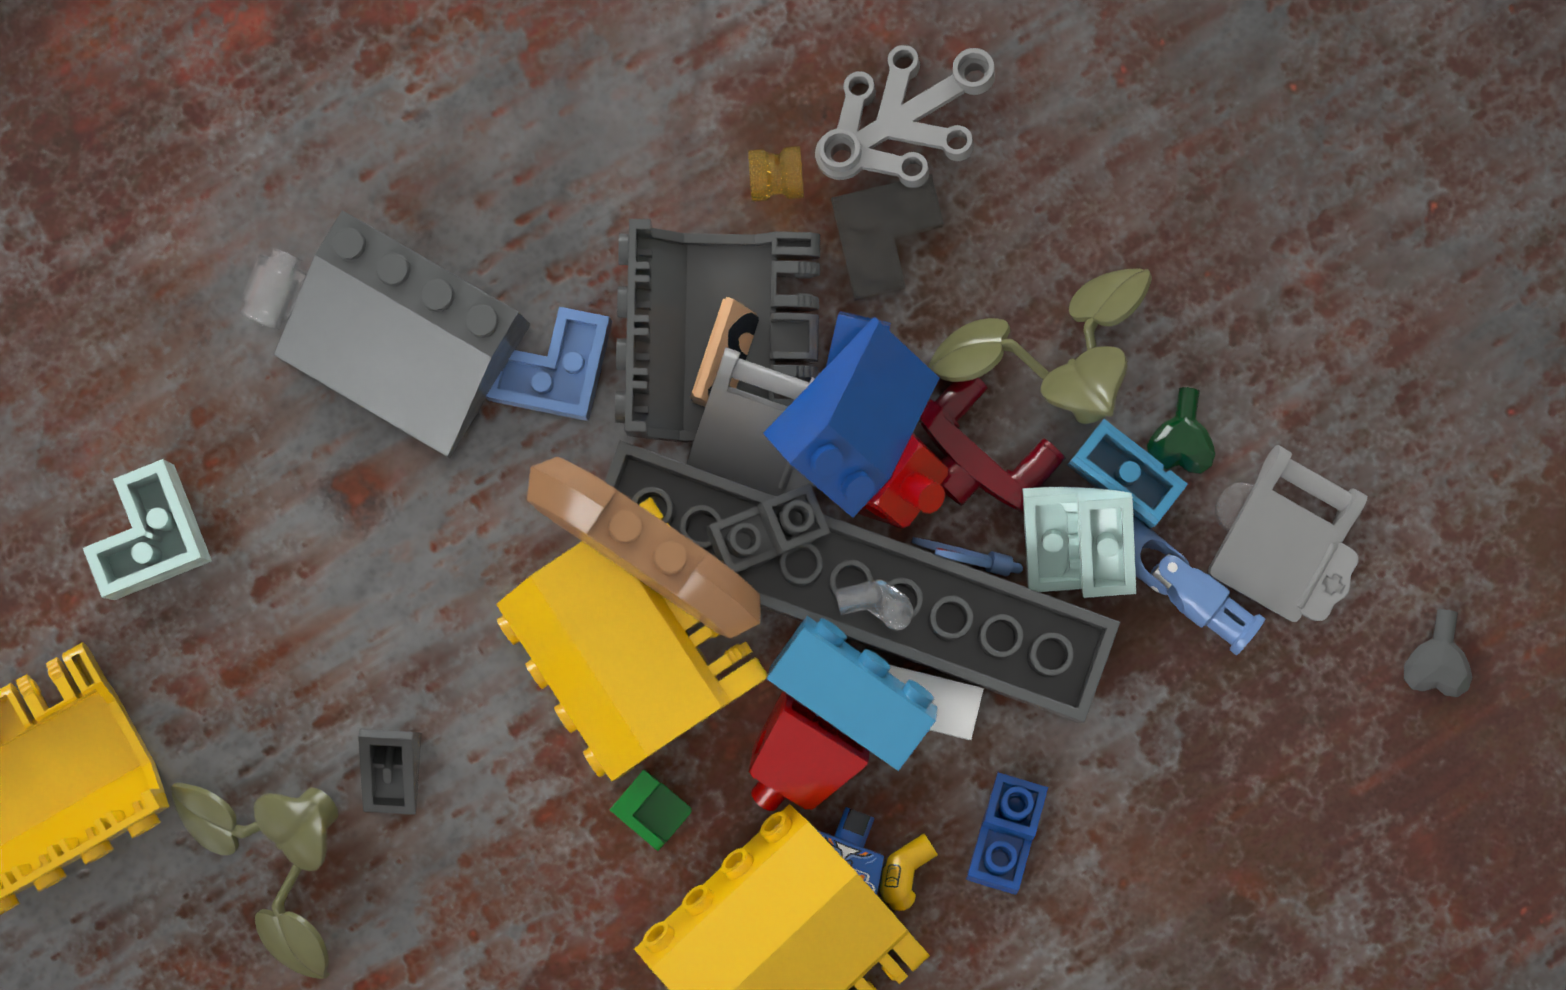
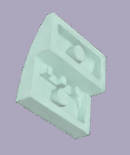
(1079, 540)

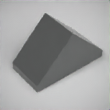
(389, 770)

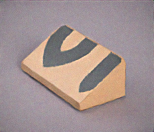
(732, 329)

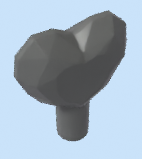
(1439, 660)

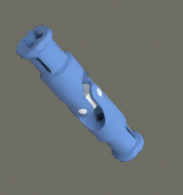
(1194, 592)

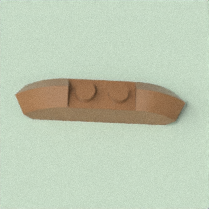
(644, 546)

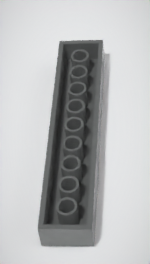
(960, 617)

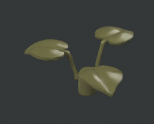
(1082, 385)
(299, 831)

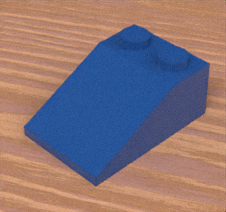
(856, 417)

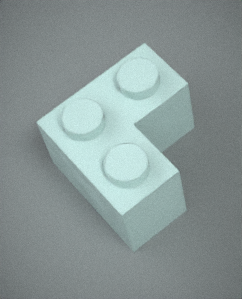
(161, 539)

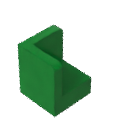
(651, 809)

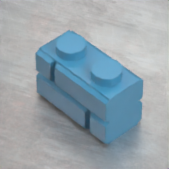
(1119, 464)

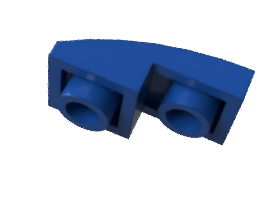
(1006, 833)

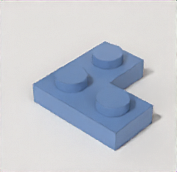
(564, 379)

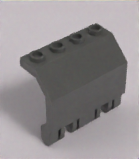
(673, 306)

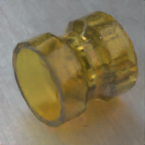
(775, 174)

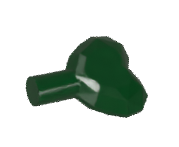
(1183, 439)

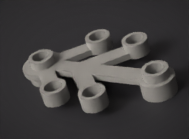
(899, 120)

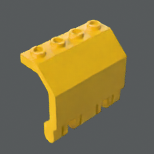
(619, 657)
(68, 776)
(780, 919)

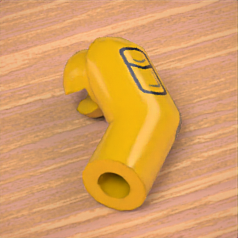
(899, 872)

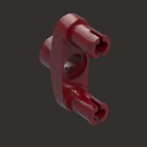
(972, 467)

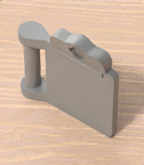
(733, 426)
(1286, 552)

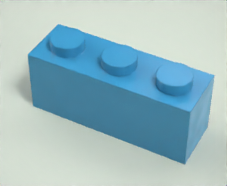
(854, 691)

